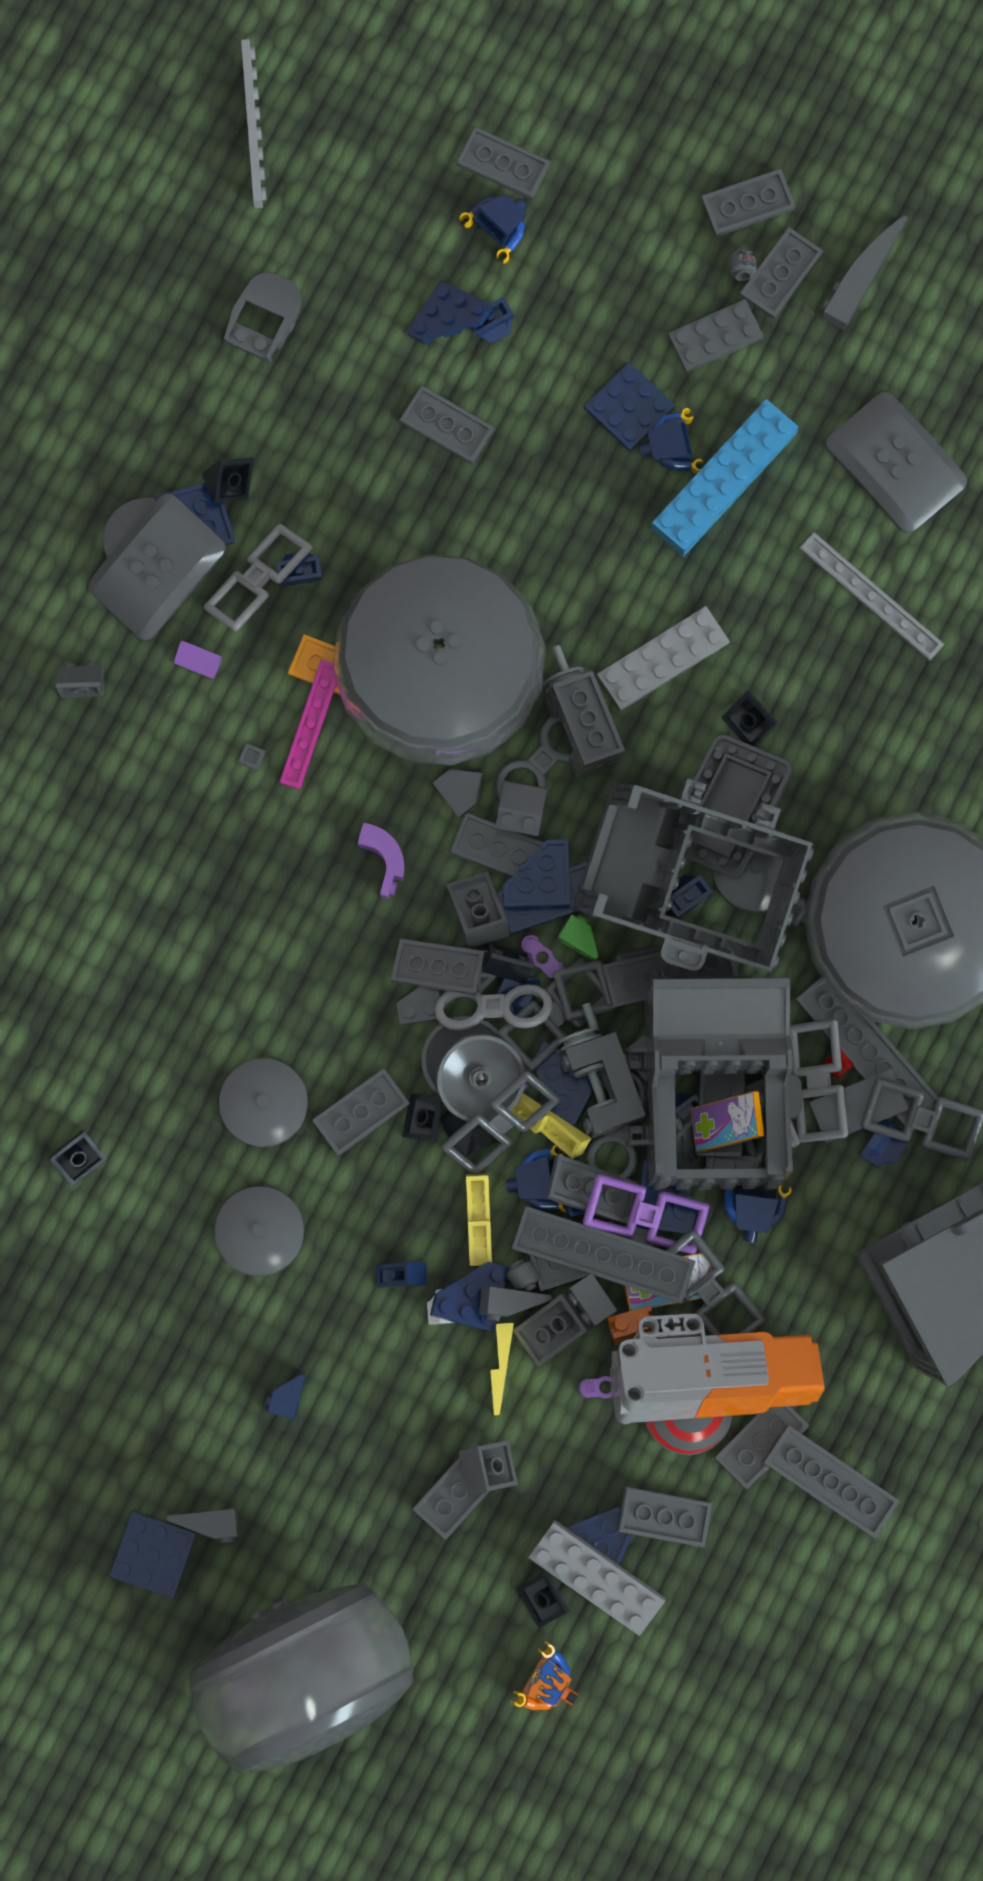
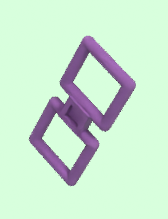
(643, 1213)

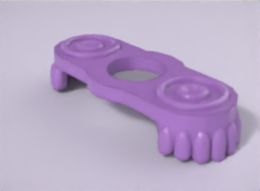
(532, 945)
(590, 1388)

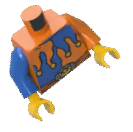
(547, 1683)

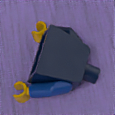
(500, 219)
(671, 443)
(533, 1180)
(755, 1210)

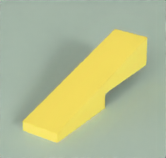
(559, 1131)
(478, 1219)
(504, 1336)

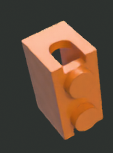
(627, 1324)

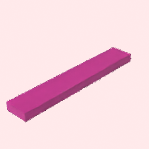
(309, 726)

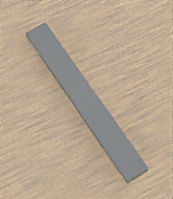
(871, 596)

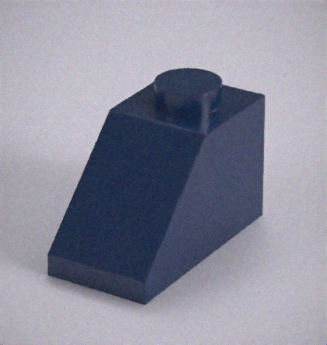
(401, 1274)
(286, 1398)

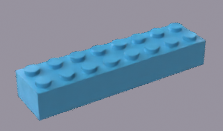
(724, 478)

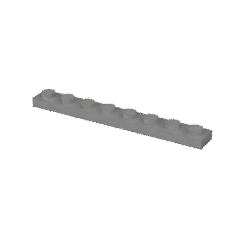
(254, 132)

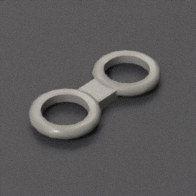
(494, 1007)

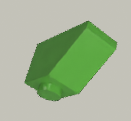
(579, 937)

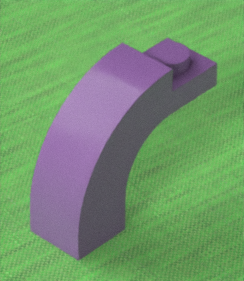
(382, 843)

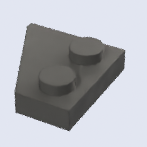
(418, 1006)

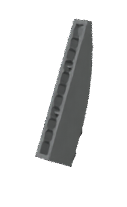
(860, 276)

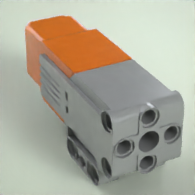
(702, 1376)

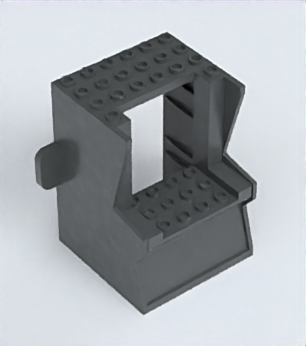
(638, 865)
(707, 1030)
(933, 1285)

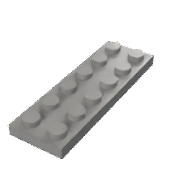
(663, 658)
(597, 1578)

